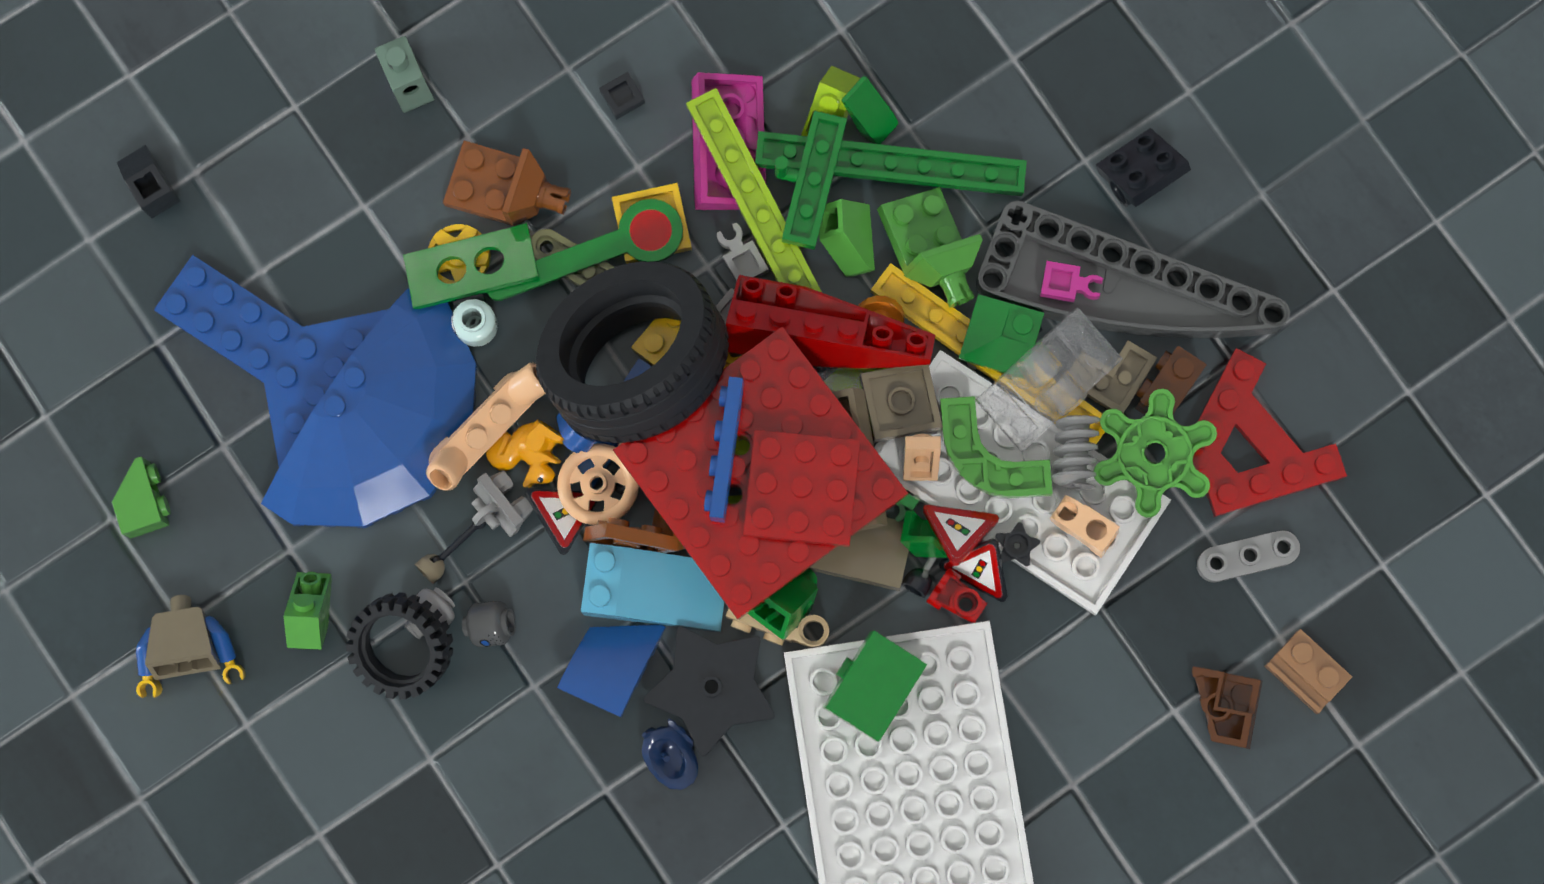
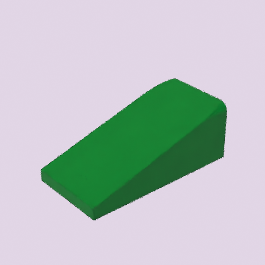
(869, 111)

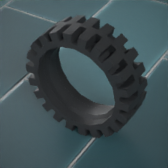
(372, 668)

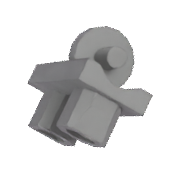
(494, 506)

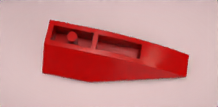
(822, 327)

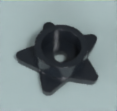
(1026, 545)

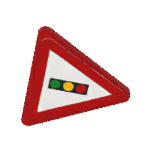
(959, 529)

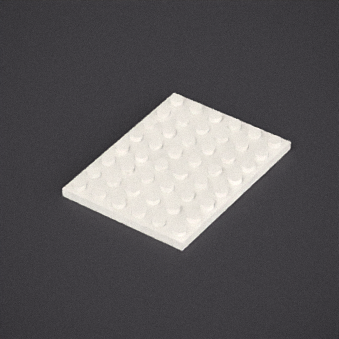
(938, 786)

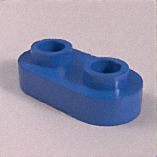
(571, 439)

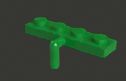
(812, 179)

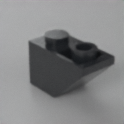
(147, 182)

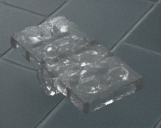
(1049, 379)

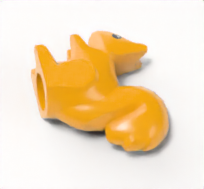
(533, 445)

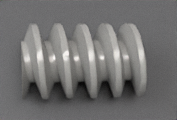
(1074, 451)

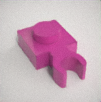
(1063, 282)

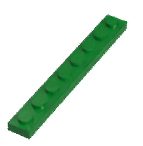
(904, 164)

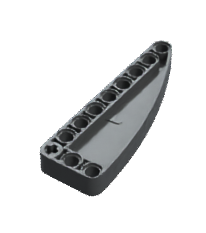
(1127, 299)

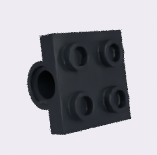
(1142, 168)

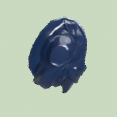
(670, 755)

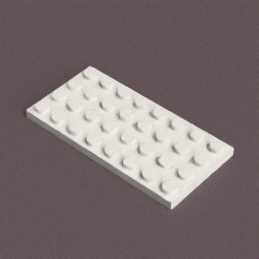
(1059, 557)

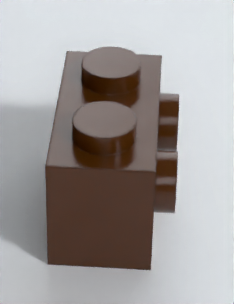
(1176, 374)

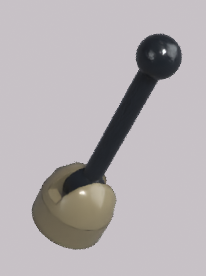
(433, 565)

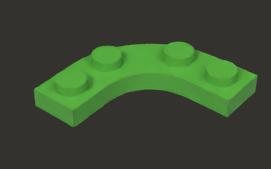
(981, 468)

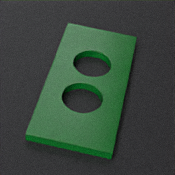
(424, 265)

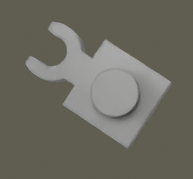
(742, 258)

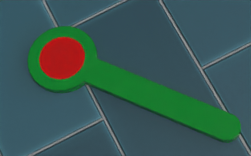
(646, 231)

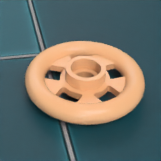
(579, 507)

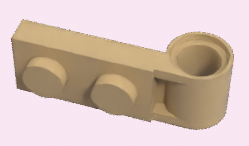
(747, 622)

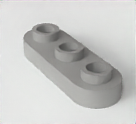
(1235, 564)

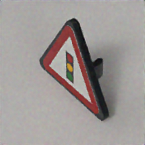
(556, 520)
(982, 569)

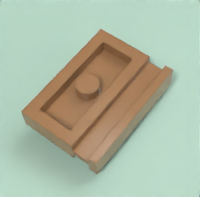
(1308, 671)

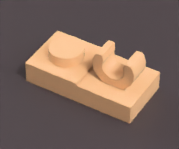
(921, 457)

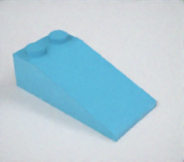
(649, 589)

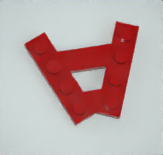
(1287, 467)

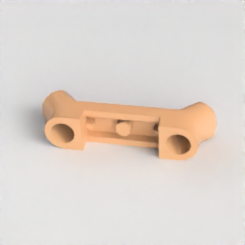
(483, 427)

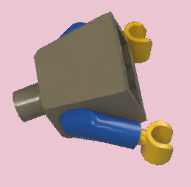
(183, 644)

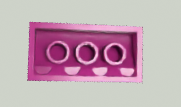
(745, 104)

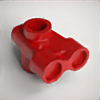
(949, 594)

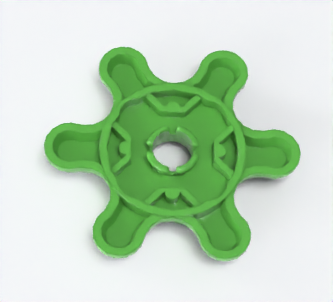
(1151, 477)

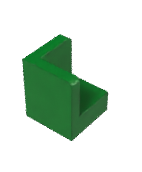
(920, 537)

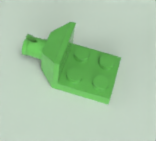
(930, 243)

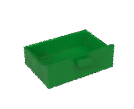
(874, 685)

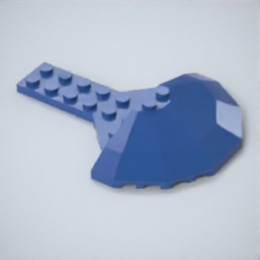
(346, 397)

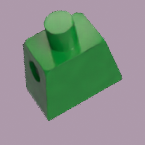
(788, 606)

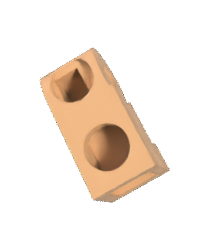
(1085, 525)

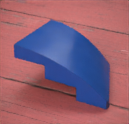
(610, 665)

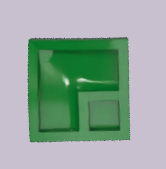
(999, 333)

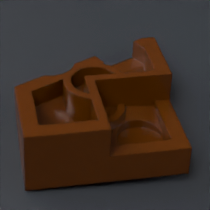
(1229, 705)

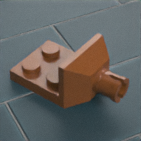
(502, 186)
(650, 538)

